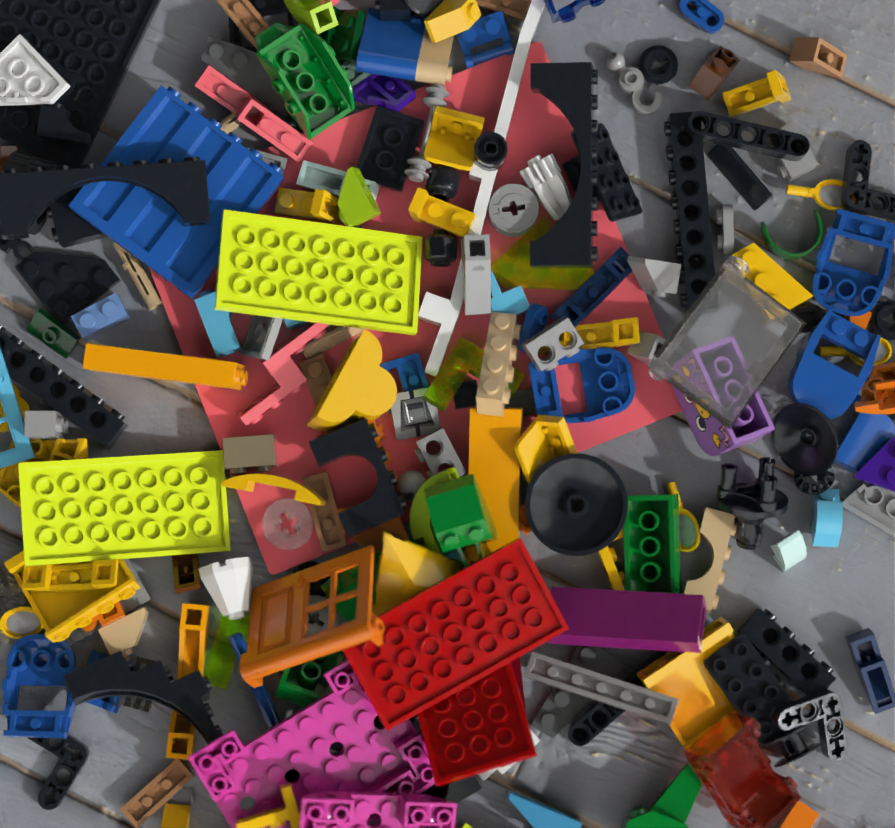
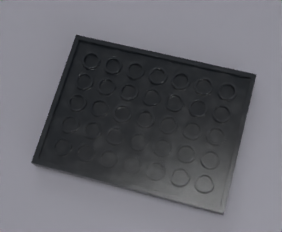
(89, 48)

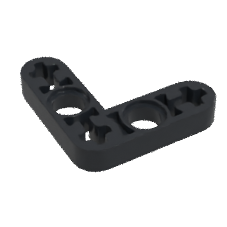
(860, 189)
(818, 713)
(64, 762)

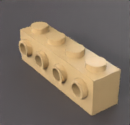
(497, 363)

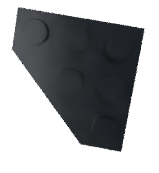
(66, 282)

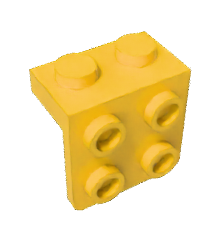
(453, 138)
(542, 442)

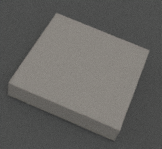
(261, 337)

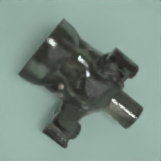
(9, 590)

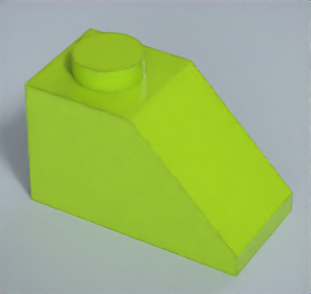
(356, 200)

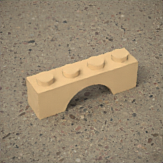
(716, 529)

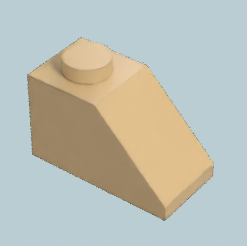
(125, 632)

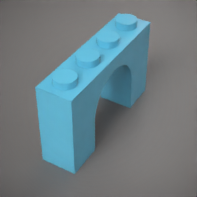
(220, 327)

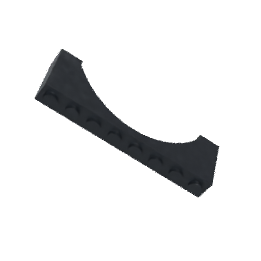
(29, 193)
(571, 238)

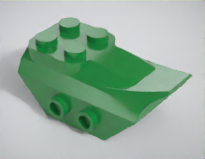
(305, 76)

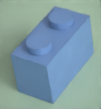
(101, 317)

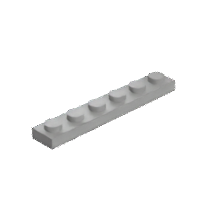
(602, 688)

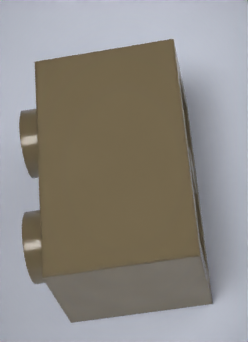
(250, 452)

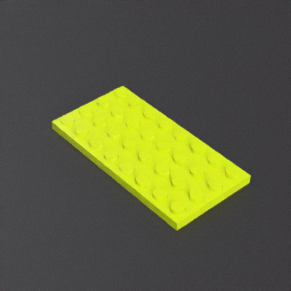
(318, 272)
(123, 507)

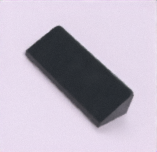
(740, 175)

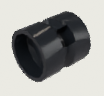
(490, 151)

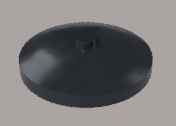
(576, 504)

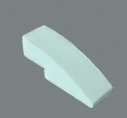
(318, 176)
(789, 550)

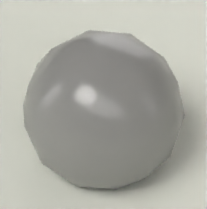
(409, 484)

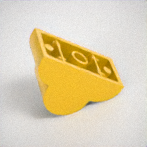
(357, 388)

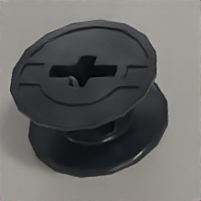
(792, 745)

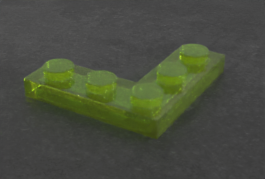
(462, 360)
(222, 654)

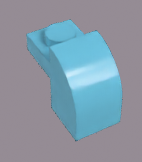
(509, 302)
(827, 519)

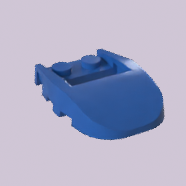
(848, 289)
(605, 381)
(823, 383)
(864, 439)
(37, 662)

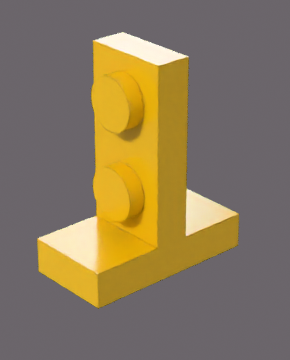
(757, 94)
(309, 205)
(440, 213)
(607, 558)
(275, 817)

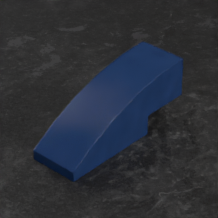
(871, 670)

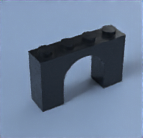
(359, 441)

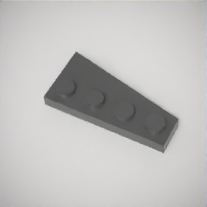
(243, 69)
(563, 705)

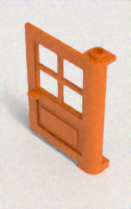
(281, 616)

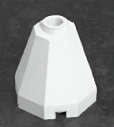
(229, 585)

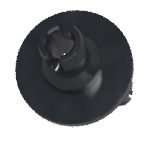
(751, 501)

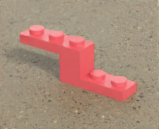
(253, 113)
(283, 371)

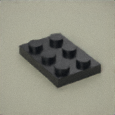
(388, 147)

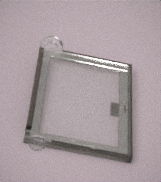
(726, 343)

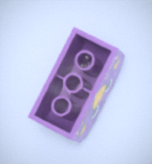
(714, 436)

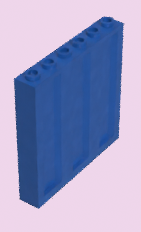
(148, 224)

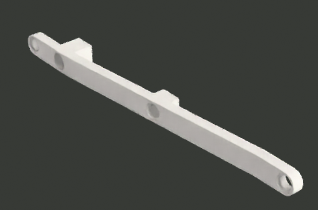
(439, 309)

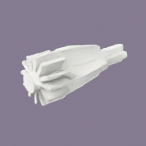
(547, 184)

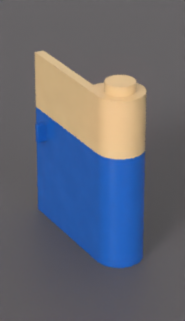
(403, 50)

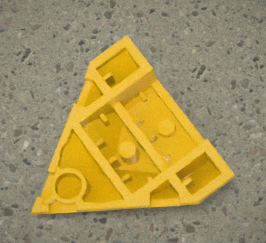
(407, 570)

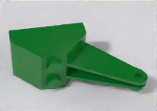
(460, 517)
(671, 806)

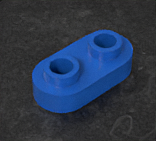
(703, 11)
(534, 322)

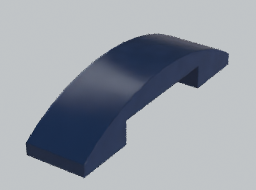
(595, 289)

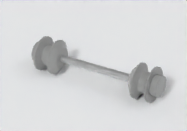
(418, 164)

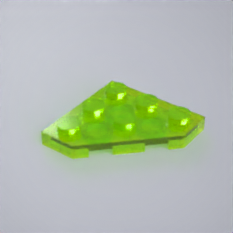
(515, 270)

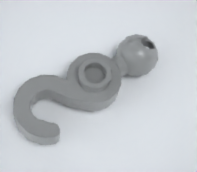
(632, 81)

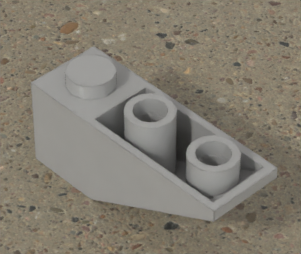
(476, 274)

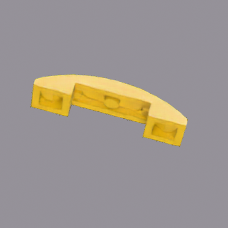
(604, 334)
(247, 483)
(71, 577)

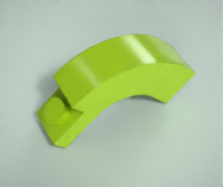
(315, 14)
(420, 518)

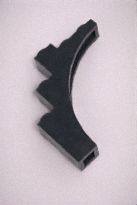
(114, 678)

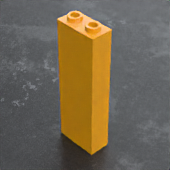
(165, 367)
(497, 471)

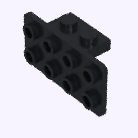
(613, 182)
(748, 683)

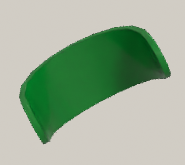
(786, 255)

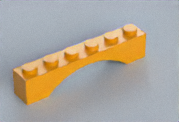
(192, 655)

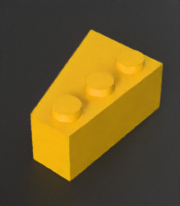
(772, 277)

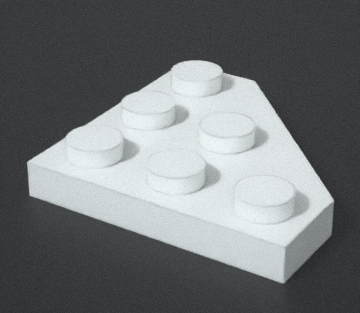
(27, 76)

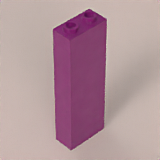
(631, 619)

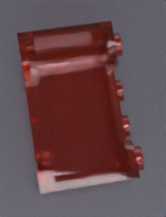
(741, 774)

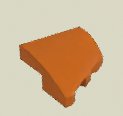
(878, 391)

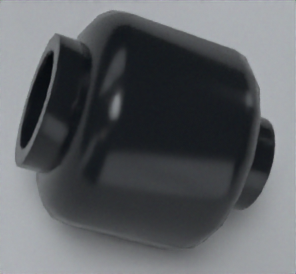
(442, 182)
(440, 248)

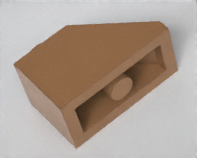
(818, 56)

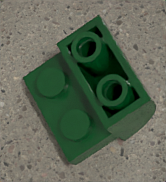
(345, 36)

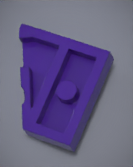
(383, 92)
(880, 468)

